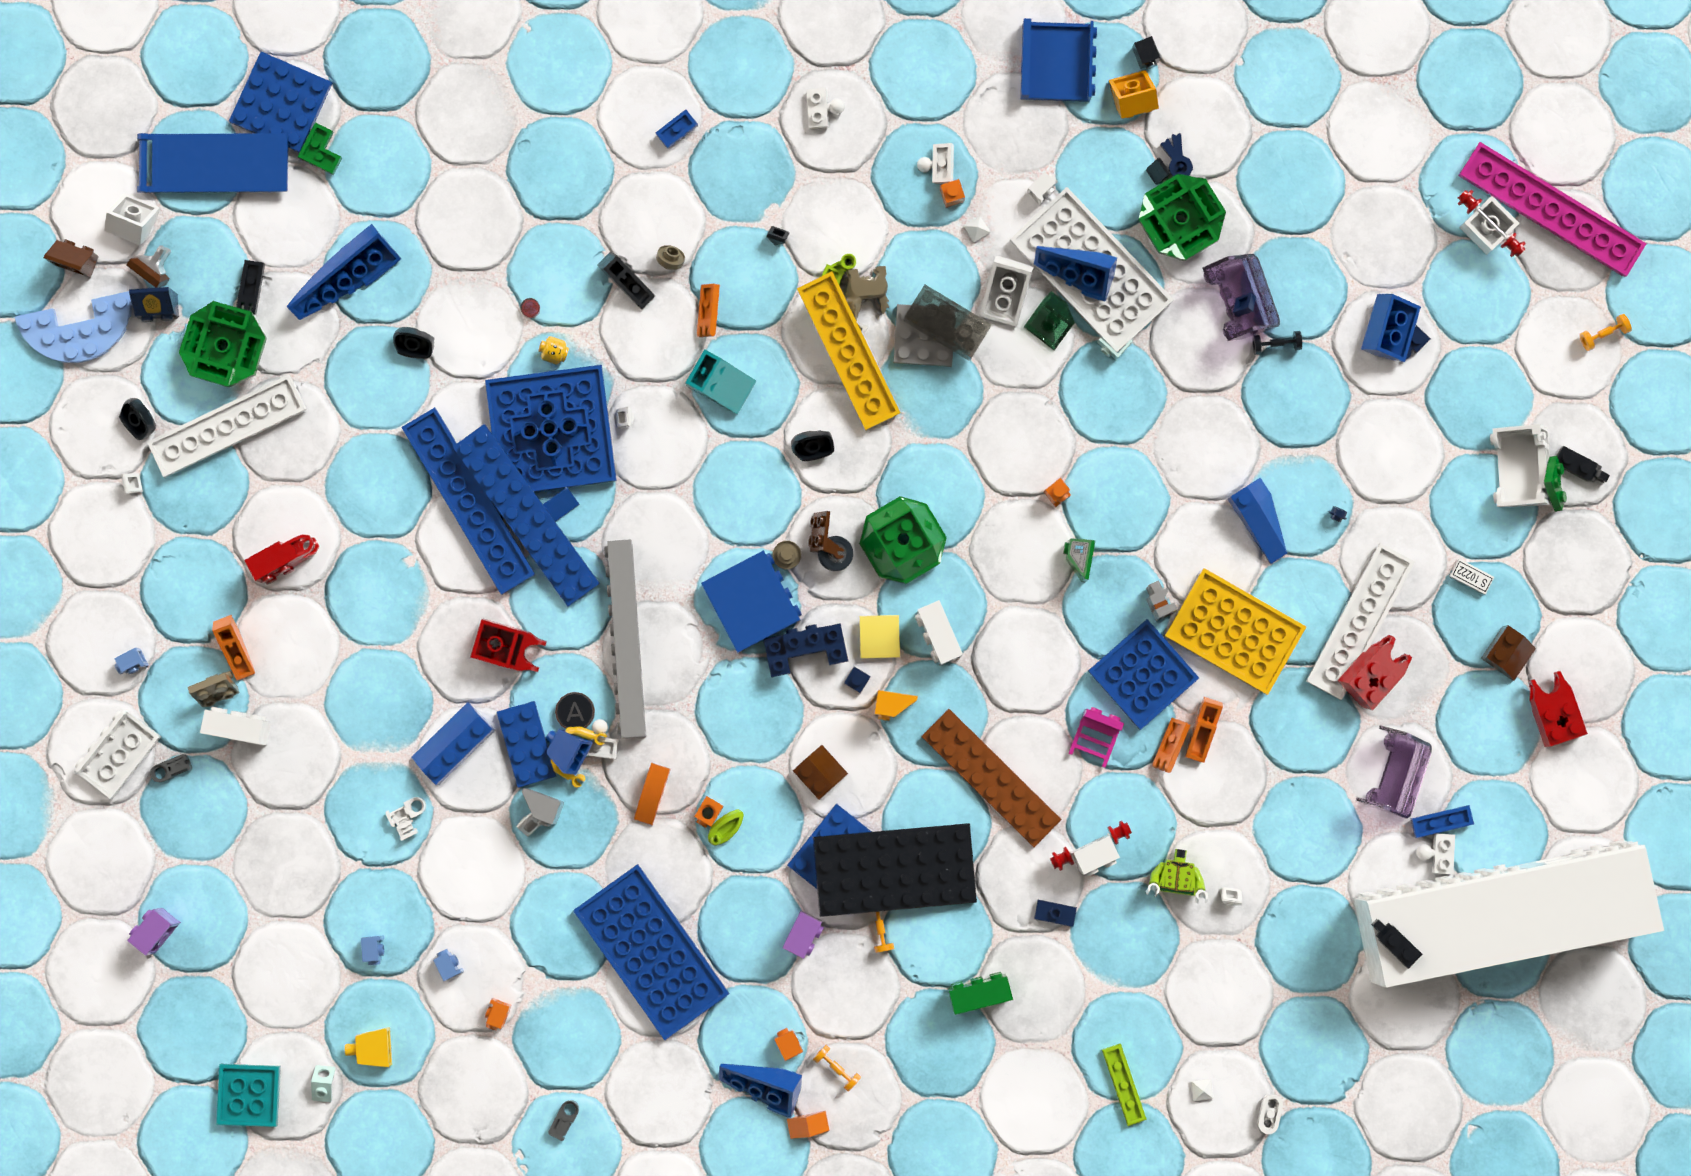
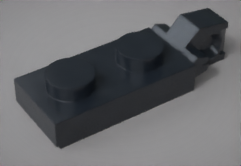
(1581, 466)
(1397, 943)

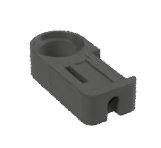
(172, 767)
(562, 1121)

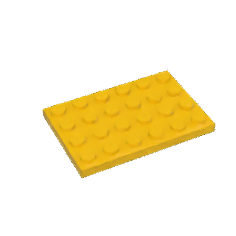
(1235, 631)

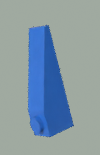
(1258, 514)

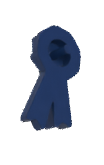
(1179, 163)

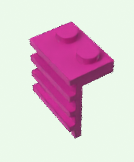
(1107, 725)

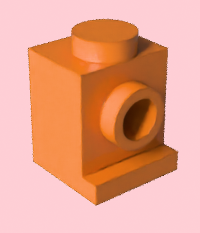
(1057, 492)
(497, 1014)

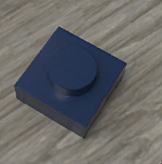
(1244, 304)
(857, 679)

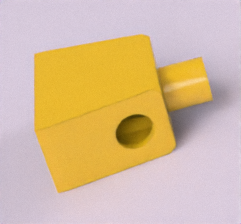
(372, 1048)

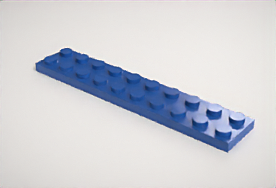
(468, 502)
(526, 515)

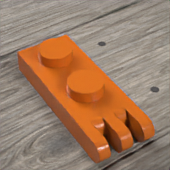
(708, 310)
(1171, 745)

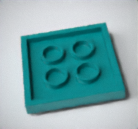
(248, 1095)

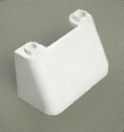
(1521, 465)

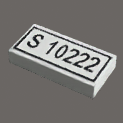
(1471, 576)

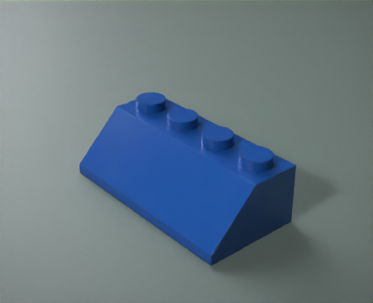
(452, 744)

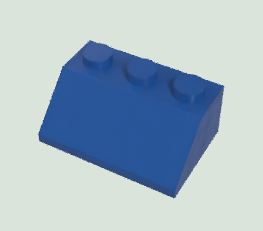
(1391, 327)

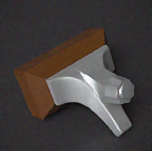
(151, 267)

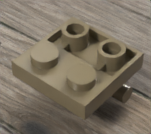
(214, 689)

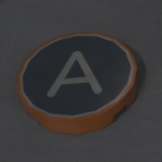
(575, 710)

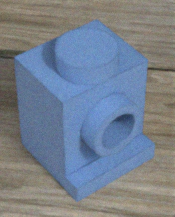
(130, 661)
(372, 949)
(447, 964)

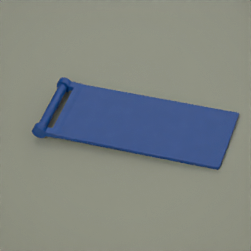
(215, 162)

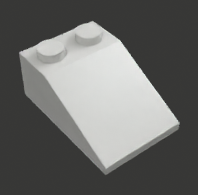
(1006, 291)

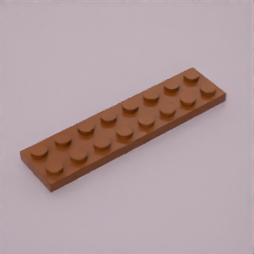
(991, 778)

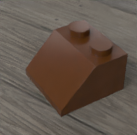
(72, 258)
(1509, 652)
(820, 772)

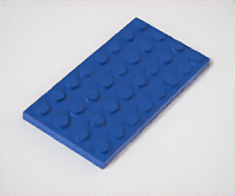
(651, 952)

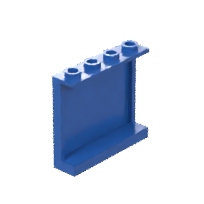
(1057, 61)
(751, 601)

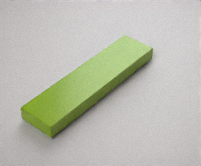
(1124, 1084)

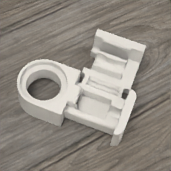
(401, 818)

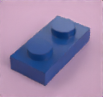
(676, 129)

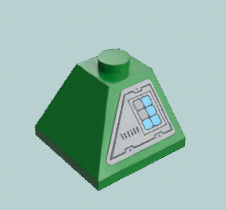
(1079, 556)

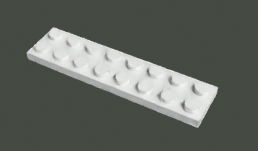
(226, 426)
(1360, 618)

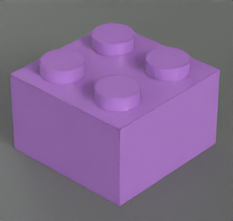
(153, 931)
(802, 934)

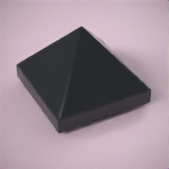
(777, 235)

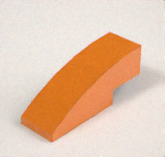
(1204, 729)
(652, 793)

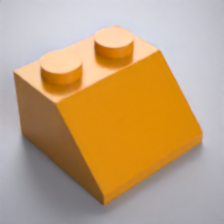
(1134, 94)
(891, 704)

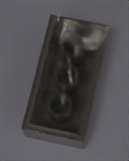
(947, 322)

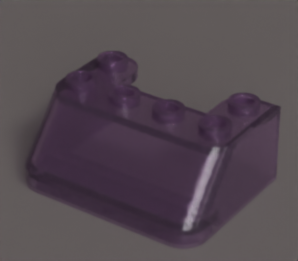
(1237, 277)

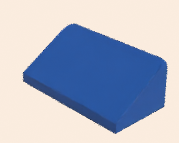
(561, 504)

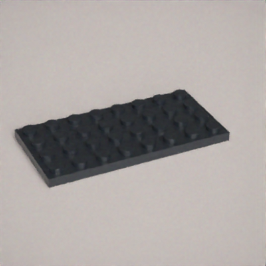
(894, 869)

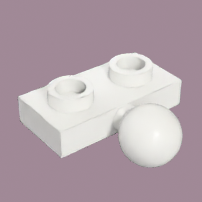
(819, 108)
(942, 163)
(607, 750)
(1441, 854)

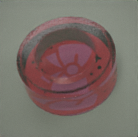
(530, 308)

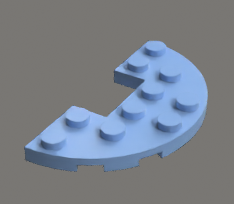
(79, 340)

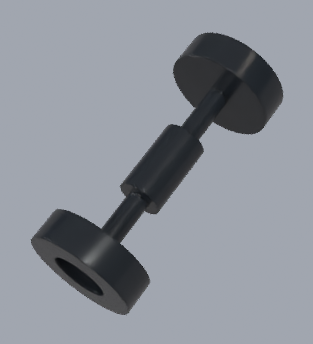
(1257, 344)

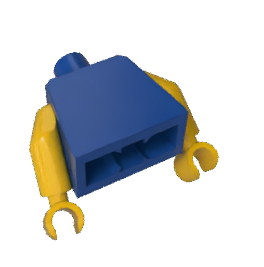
(569, 750)

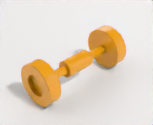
(1623, 323)
(881, 931)
(837, 1068)

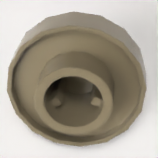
(670, 257)
(787, 555)

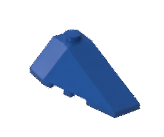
(1083, 269)
(772, 1086)

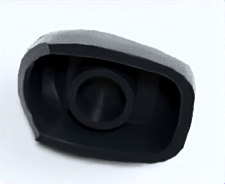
(413, 343)
(137, 418)
(812, 445)

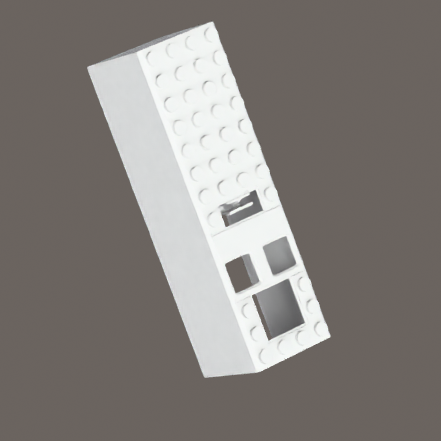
(1512, 912)

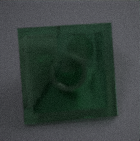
(1051, 321)

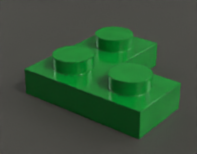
(315, 150)
(1553, 483)

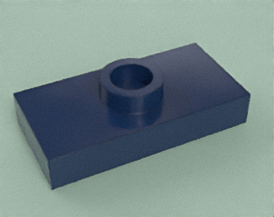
(1055, 913)

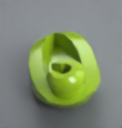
(725, 827)

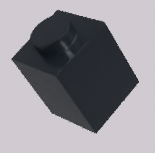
(1146, 53)

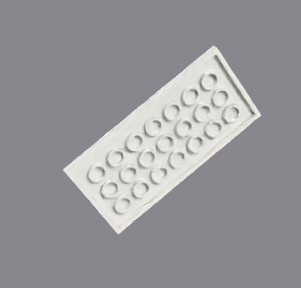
(1133, 295)

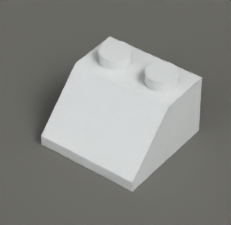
(131, 218)

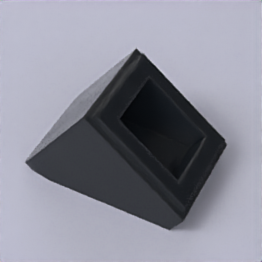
(1158, 171)

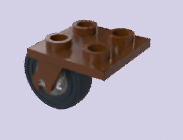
(833, 552)

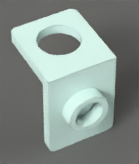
(1108, 351)
(322, 1087)

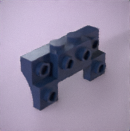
(802, 643)

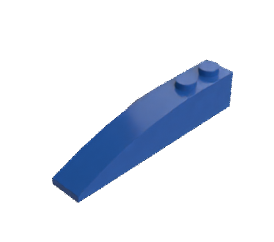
(350, 268)

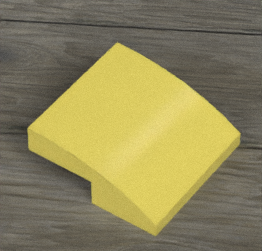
(879, 636)

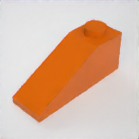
(233, 647)

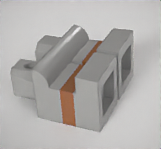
(1158, 602)

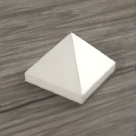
(977, 229)
(624, 417)
(131, 483)
(528, 824)
(1231, 896)
(1202, 1089)

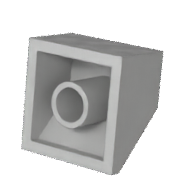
(543, 807)

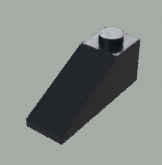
(626, 279)

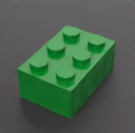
(980, 993)

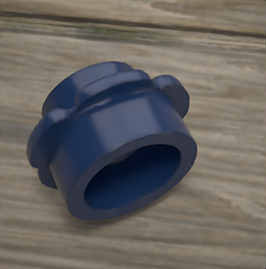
(1338, 514)

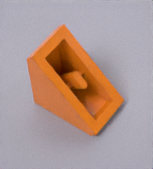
(808, 1125)

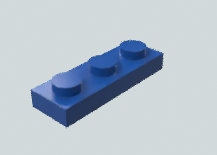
(1442, 821)

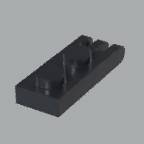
(250, 285)

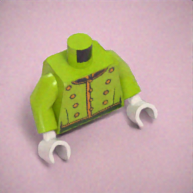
(1177, 877)

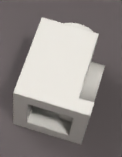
(1042, 187)

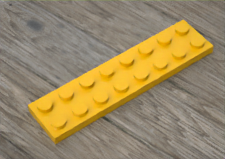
(848, 350)

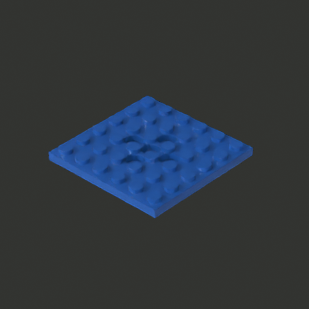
(576, 397)

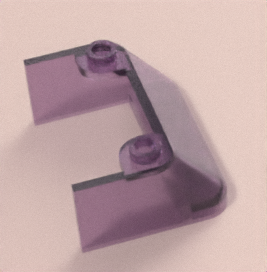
(1401, 775)

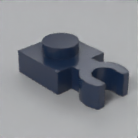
(1418, 340)

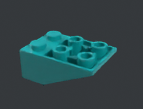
(720, 382)

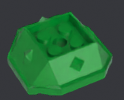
(1194, 201)
(206, 332)
(900, 561)

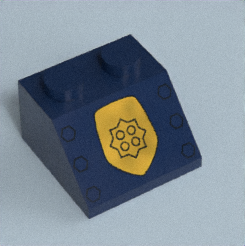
(154, 303)

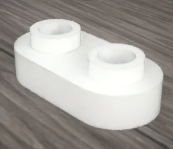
(1270, 1113)

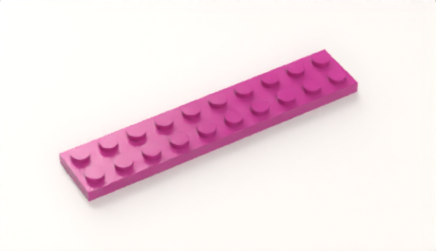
(1552, 209)

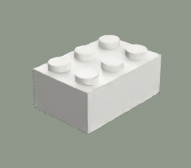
(938, 633)
(235, 726)

